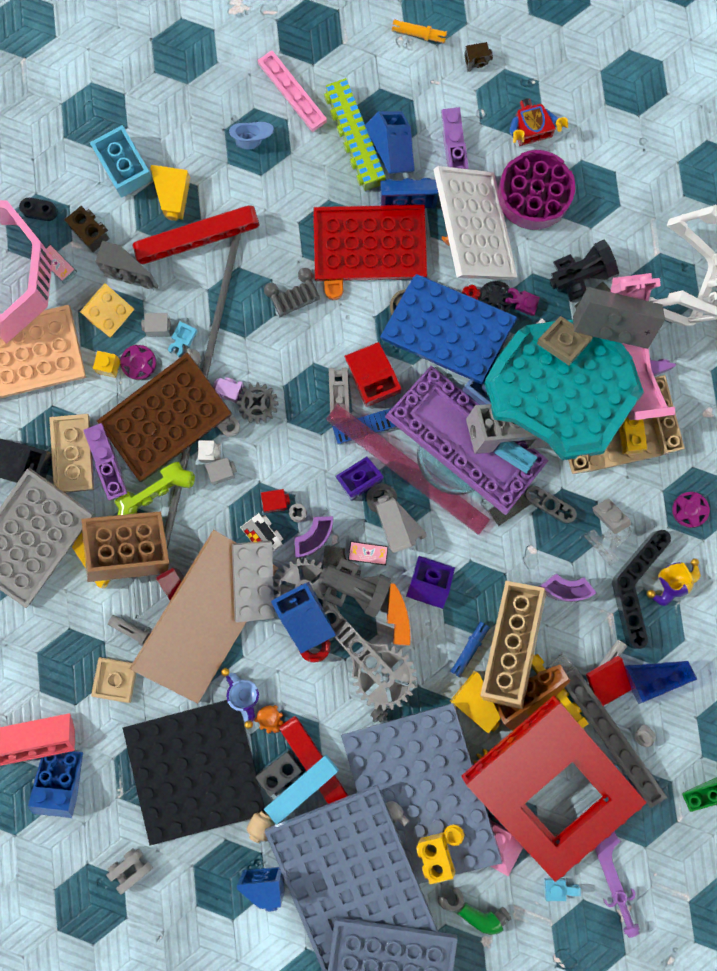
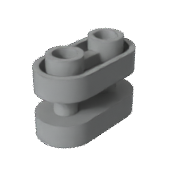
(131, 858)

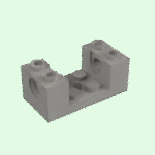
(489, 433)

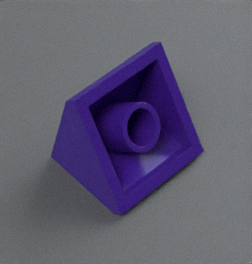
(359, 478)

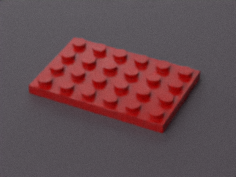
(369, 242)

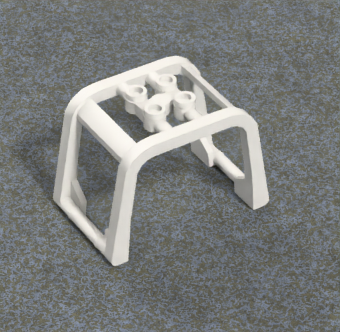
(705, 299)

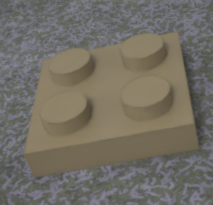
(563, 341)

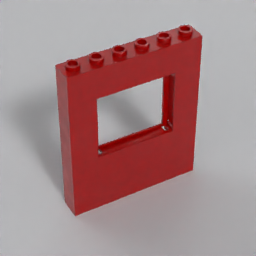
(527, 763)

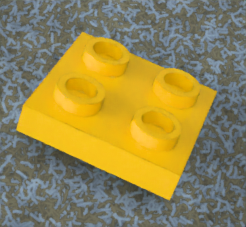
(107, 310)

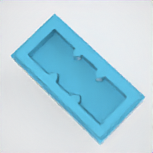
(516, 455)

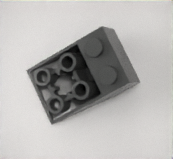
(118, 263)

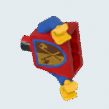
(534, 123)

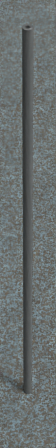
(205, 369)

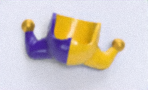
(676, 581)

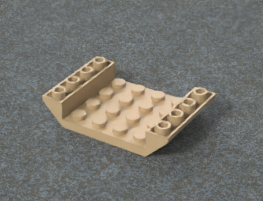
(661, 437)

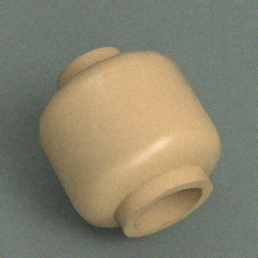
(257, 826)

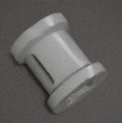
(297, 519)

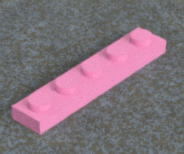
(292, 91)

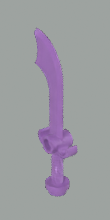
(604, 853)

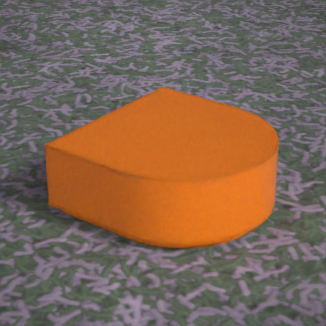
(333, 289)

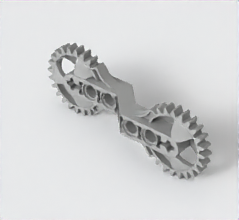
(347, 636)

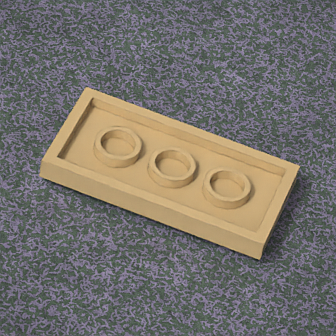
(71, 453)

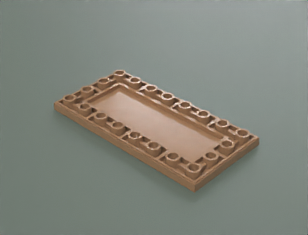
(195, 625)

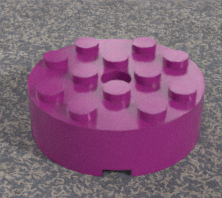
(542, 172)

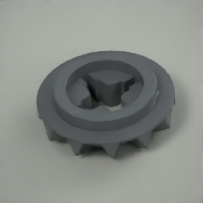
(376, 491)

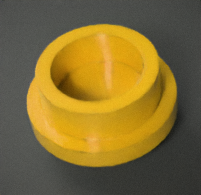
(454, 835)

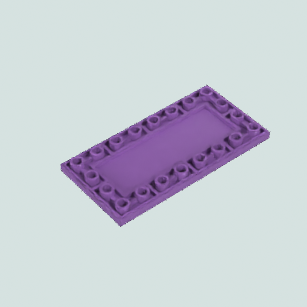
(435, 418)

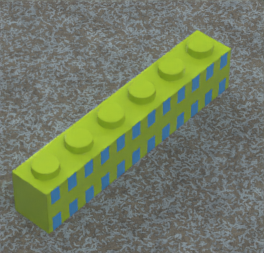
(355, 134)

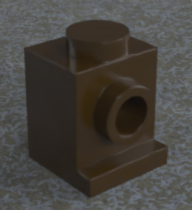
(477, 55)

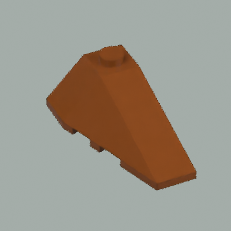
(539, 690)

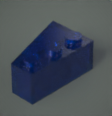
(656, 679)

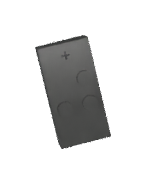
(618, 318)

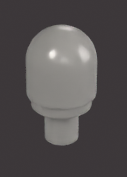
(396, 812)

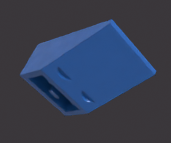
(392, 140)
(303, 617)
(56, 785)

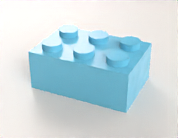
(121, 161)

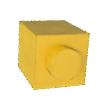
(106, 364)

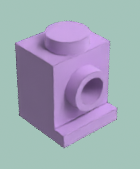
(228, 389)

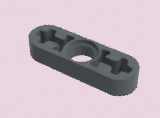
(560, 516)

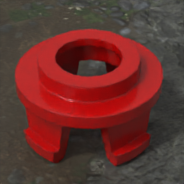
(317, 657)

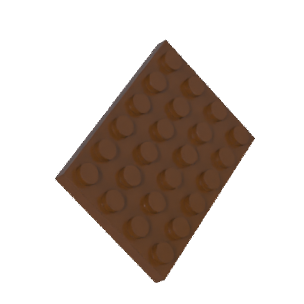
(164, 417)

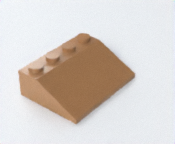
(124, 546)

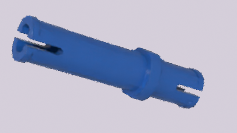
(470, 649)

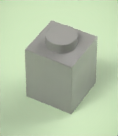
(157, 324)
(221, 471)

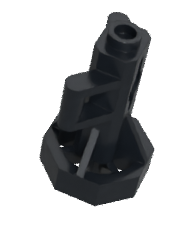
(597, 264)

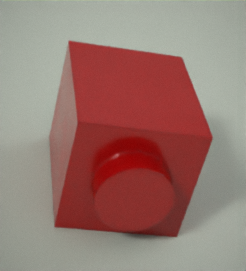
(275, 501)

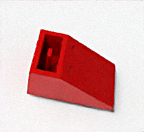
(373, 374)

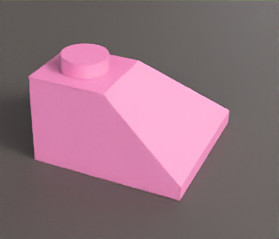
(508, 847)

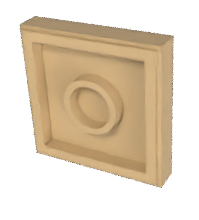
(114, 680)

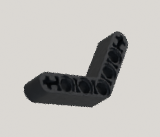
(630, 589)

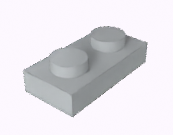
(611, 516)

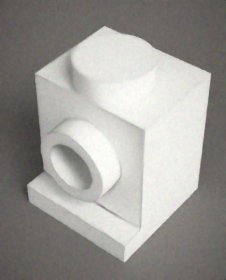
(208, 451)

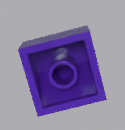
(430, 582)

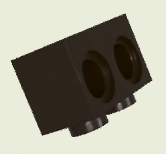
(86, 229)

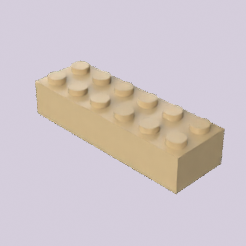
(513, 644)

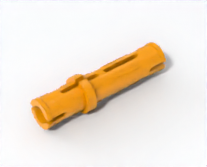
(419, 31)

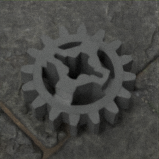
(263, 398)

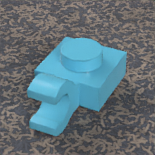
(558, 890)

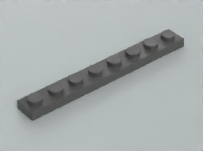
(614, 739)

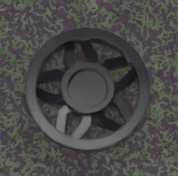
(495, 297)

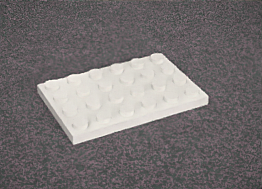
(475, 224)

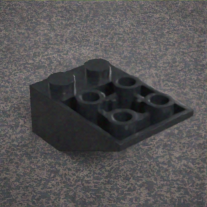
(18, 457)

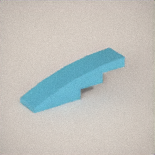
(301, 789)

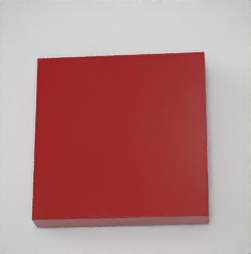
(609, 680)

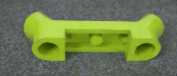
(172, 475)

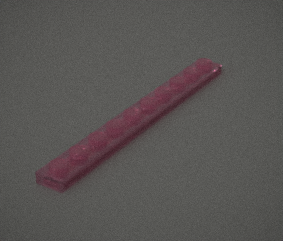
(405, 468)

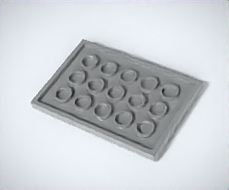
(35, 534)

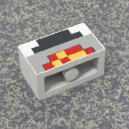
(258, 530)

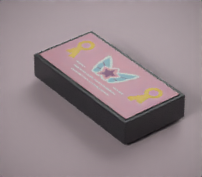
(368, 553)

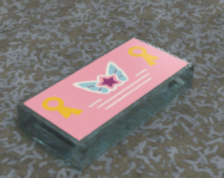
(60, 266)

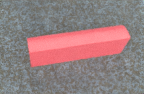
(36, 739)

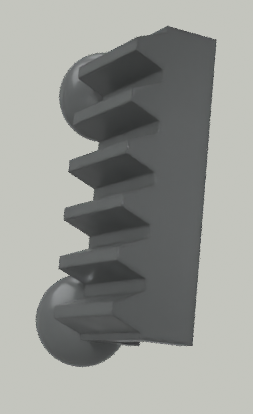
(295, 298)

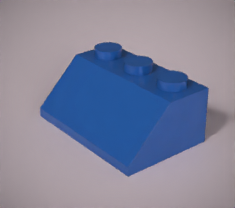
(409, 192)
(263, 887)

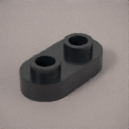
(37, 208)

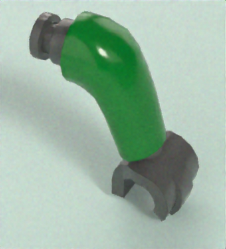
(484, 922)

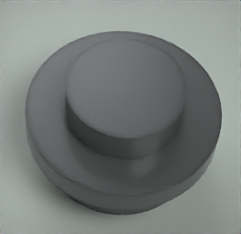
(378, 714)

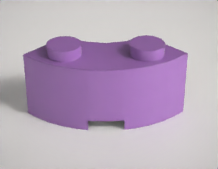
(315, 537)
(567, 591)

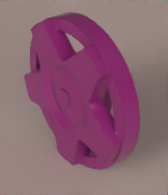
(138, 362)
(691, 509)

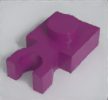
(524, 301)

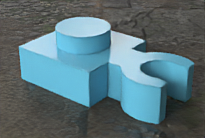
(182, 336)

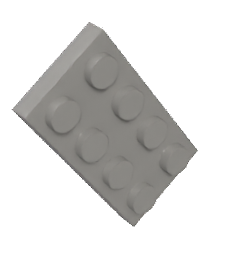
(253, 581)

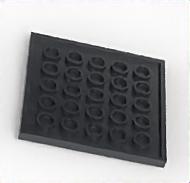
(193, 771)

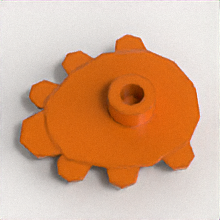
(269, 718)

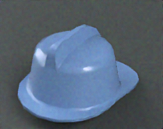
(250, 134)

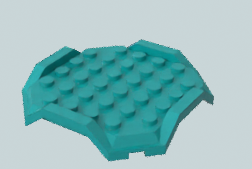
(566, 405)

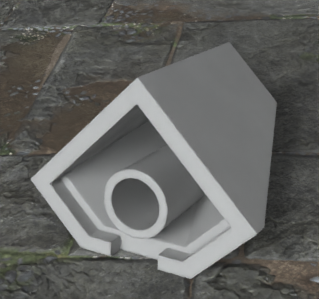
(397, 524)

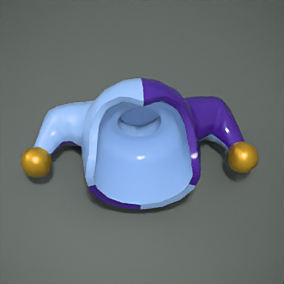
(242, 696)

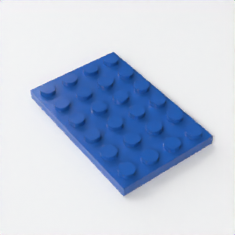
(448, 328)

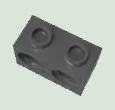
(276, 769)

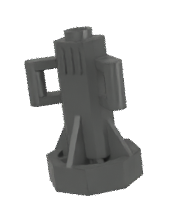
(368, 591)

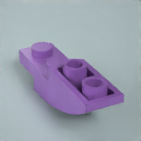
(453, 138)
(106, 462)

